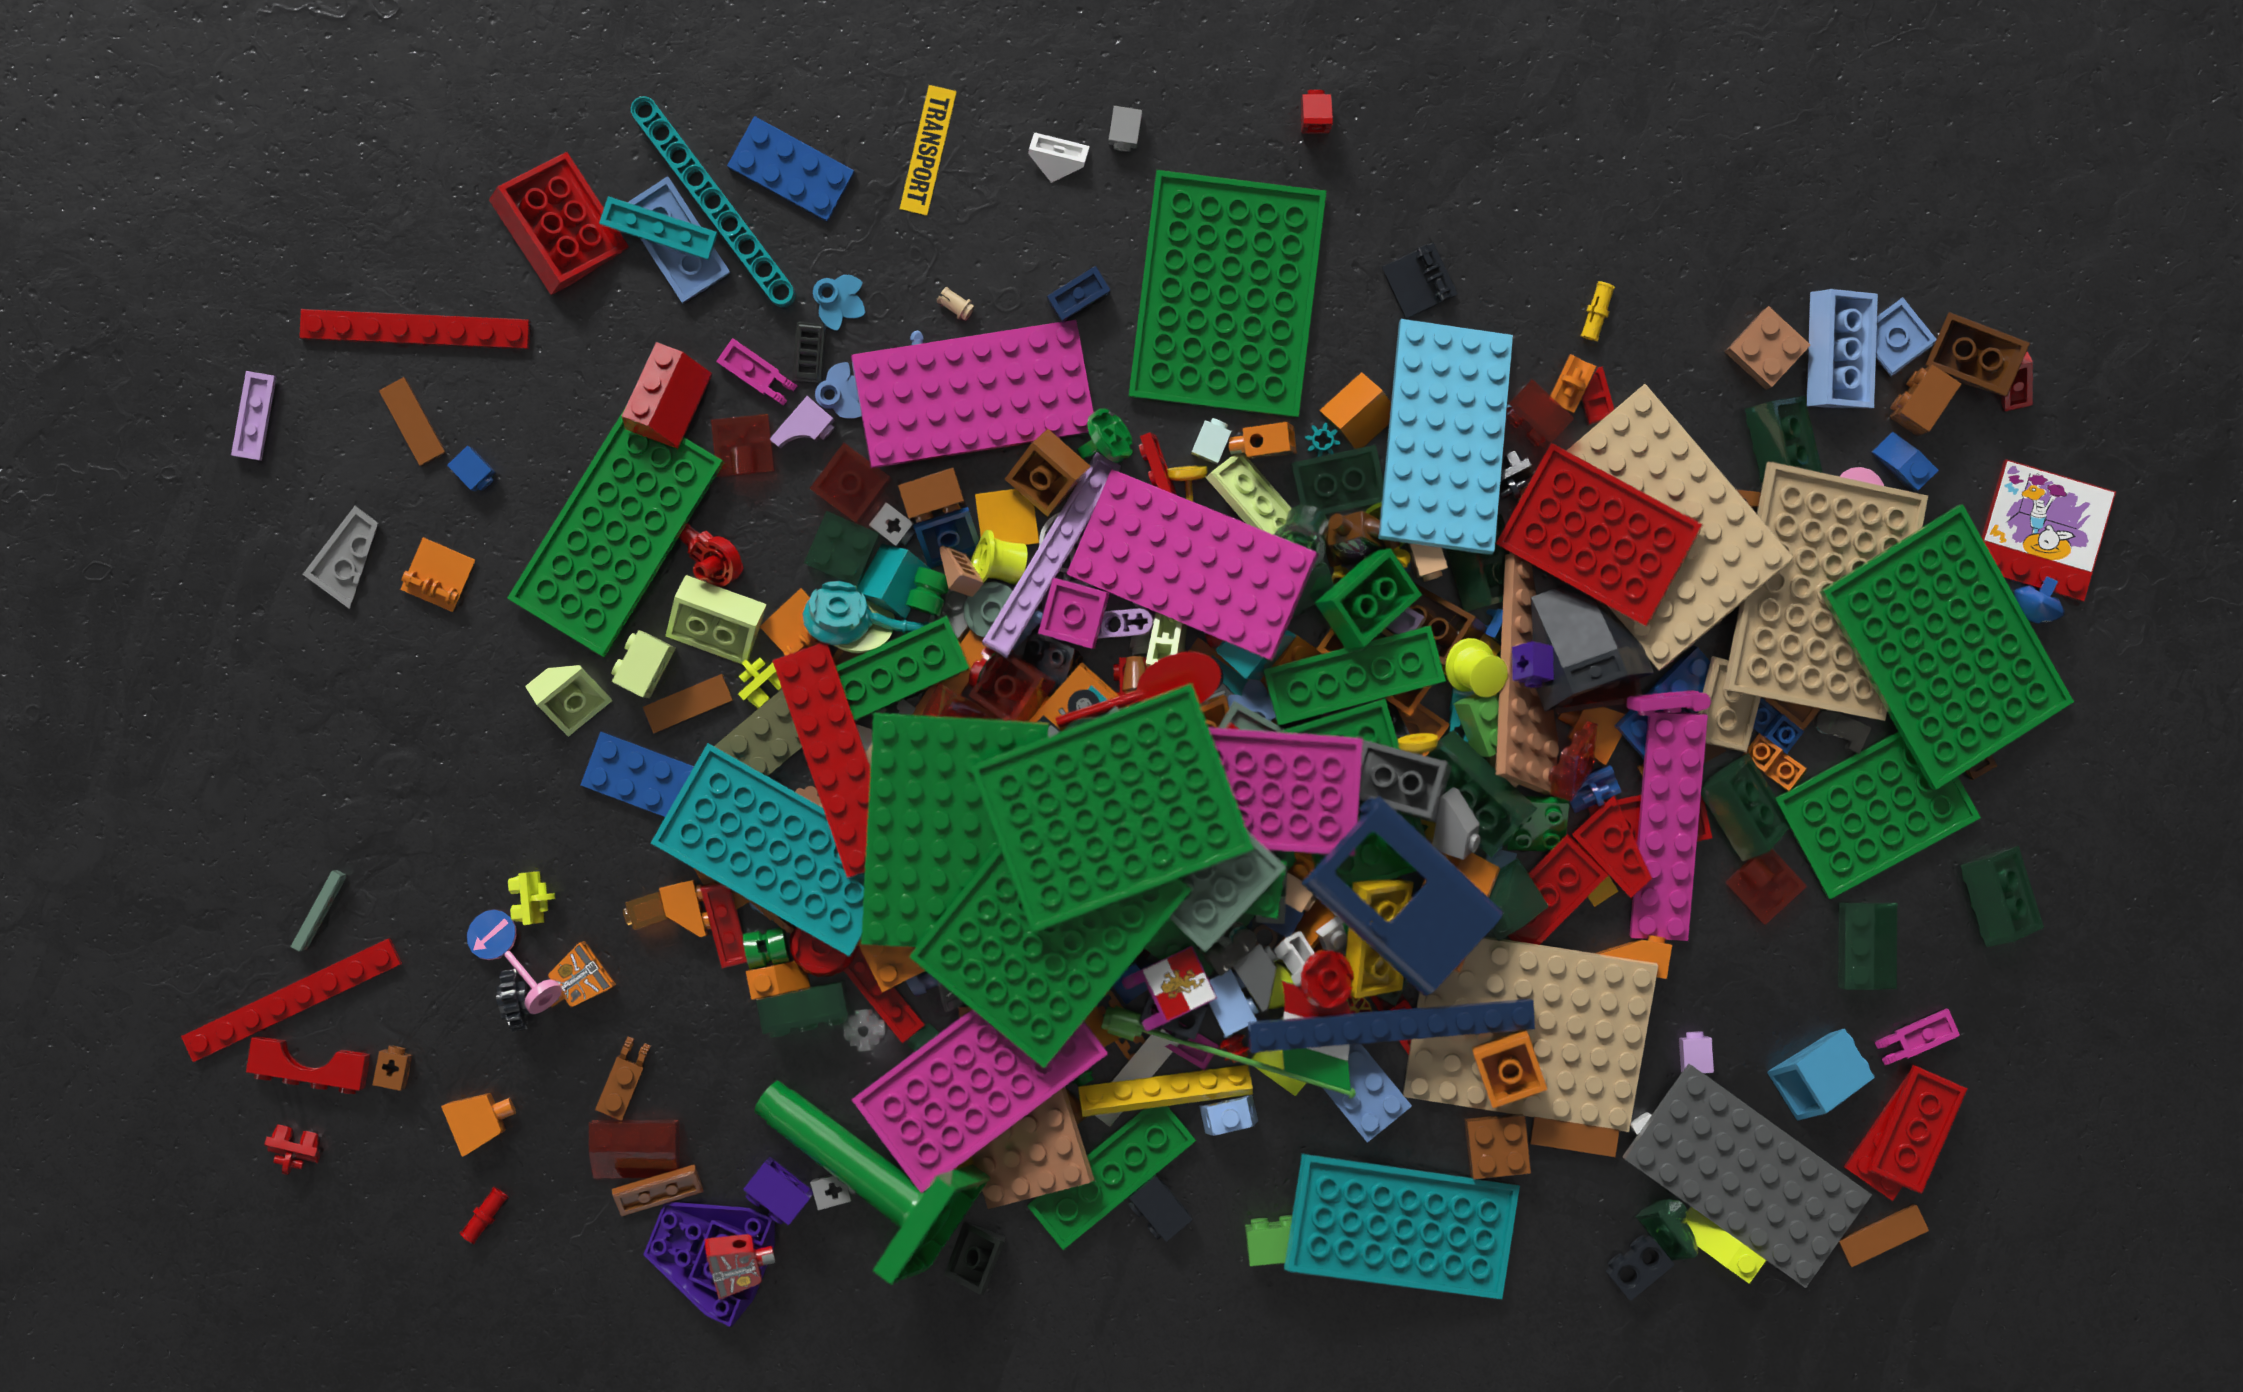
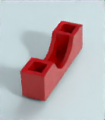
(272, 1058)

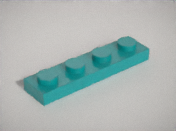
(658, 228)

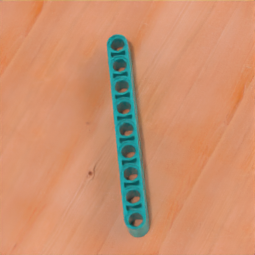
(703, 192)

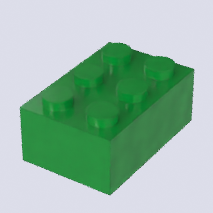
(1368, 598)

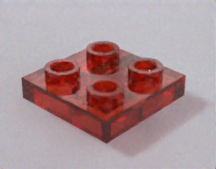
(743, 445)
(1765, 885)

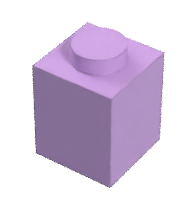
(1697, 1051)

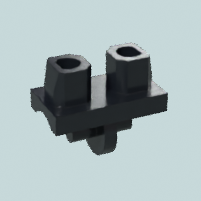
(1514, 477)

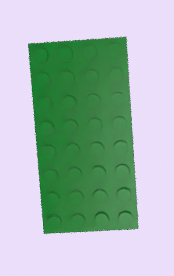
(614, 535)

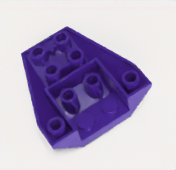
(680, 1252)

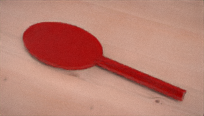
(1159, 678)

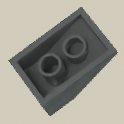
(1403, 780)

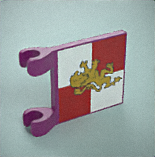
(1176, 986)

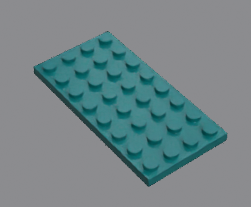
(764, 847)
(1401, 1227)

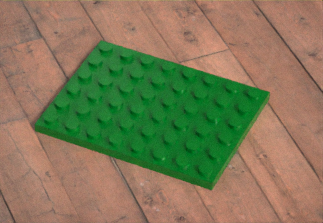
(1227, 293)
(1946, 646)
(1112, 807)
(928, 818)
(1043, 980)

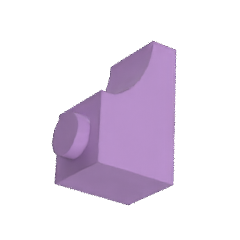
(805, 422)

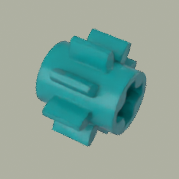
(1329, 436)

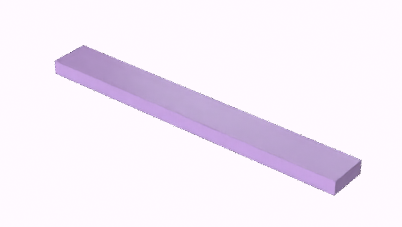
(1049, 558)

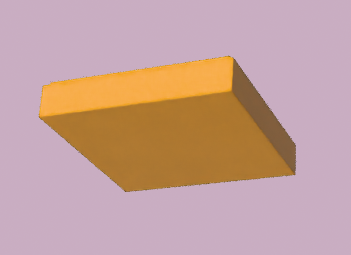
(1007, 516)

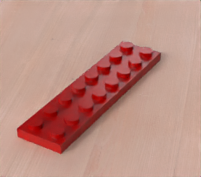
(830, 747)

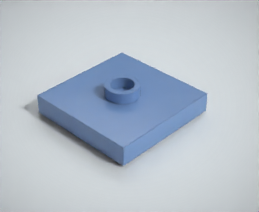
(1901, 337)

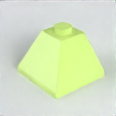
(568, 696)

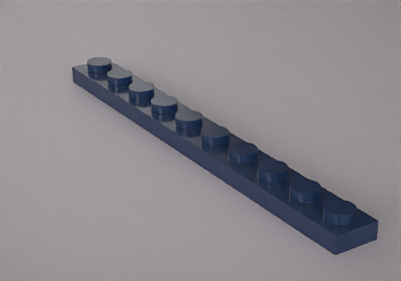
(1391, 1025)

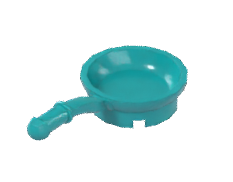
(842, 616)

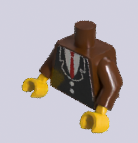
(1353, 539)

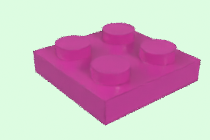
(1073, 613)

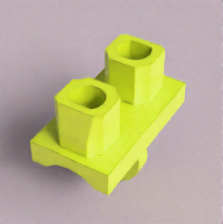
(753, 691)
(533, 898)

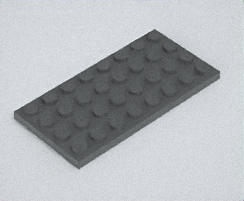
(1747, 1175)

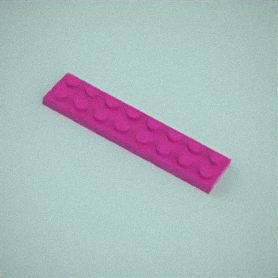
(1669, 823)

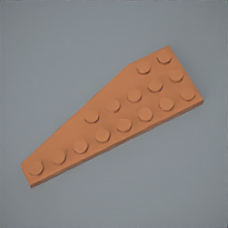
(1525, 732)

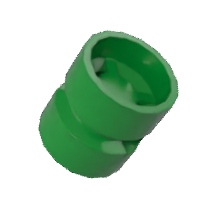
(928, 592)
(776, 946)

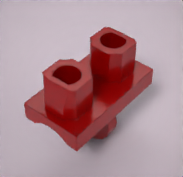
(281, 1144)

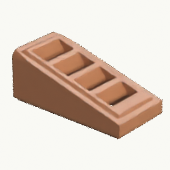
(960, 572)

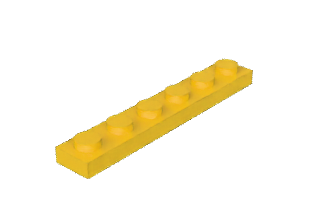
(1165, 1090)

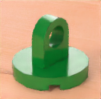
(1108, 436)

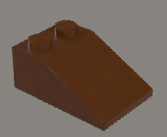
(1978, 355)
(1445, 628)

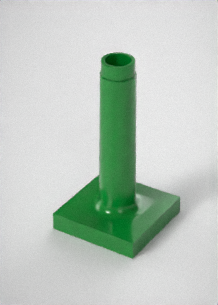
(923, 1218)

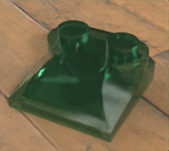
(1668, 1226)

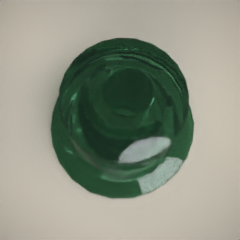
(1306, 528)

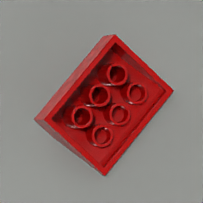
(557, 222)

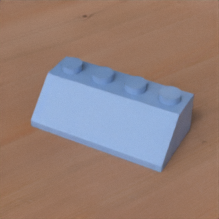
(1842, 349)

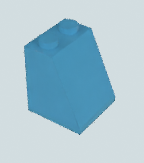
(1821, 1075)

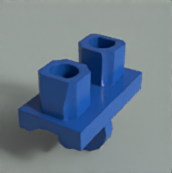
(1597, 787)

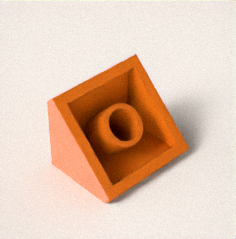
(1359, 411)

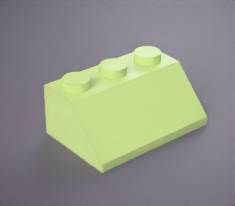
(715, 619)

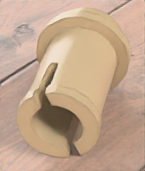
(956, 304)

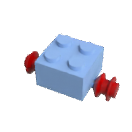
(1232, 1010)

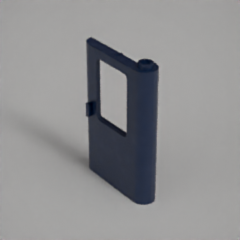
(1434, 926)

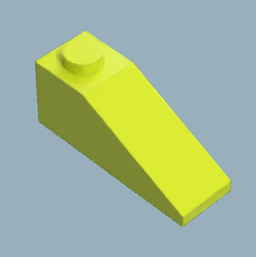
(1724, 1246)

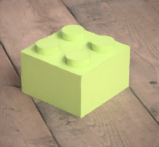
(642, 664)

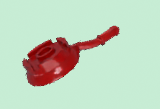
(817, 956)

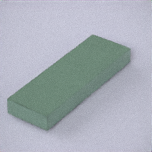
(319, 910)

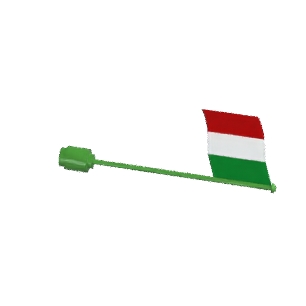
(1317, 1066)

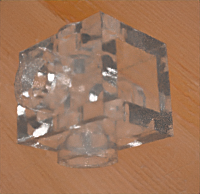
(872, 1022)

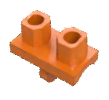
(1572, 383)

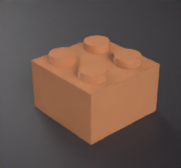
(1767, 348)

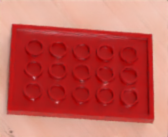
(1599, 534)

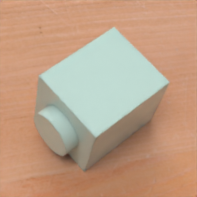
(1211, 441)

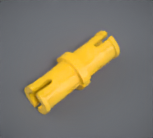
(1597, 311)

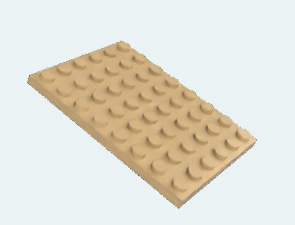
(1734, 548)
(1784, 632)
(1585, 1035)

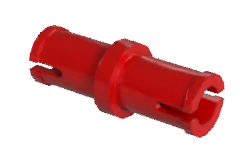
(484, 1215)

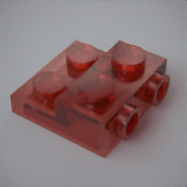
(1574, 763)

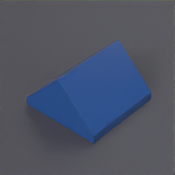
(950, 530)

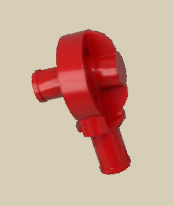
(712, 556)

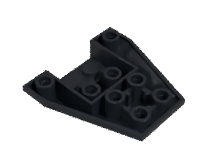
(1587, 644)

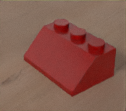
(666, 396)

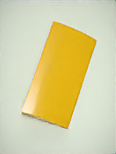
(1370, 970)

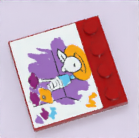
(2046, 528)

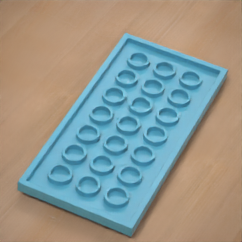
(1446, 437)

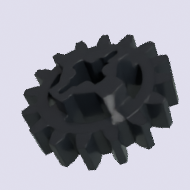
(511, 1000)

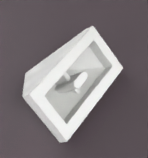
(1057, 156)

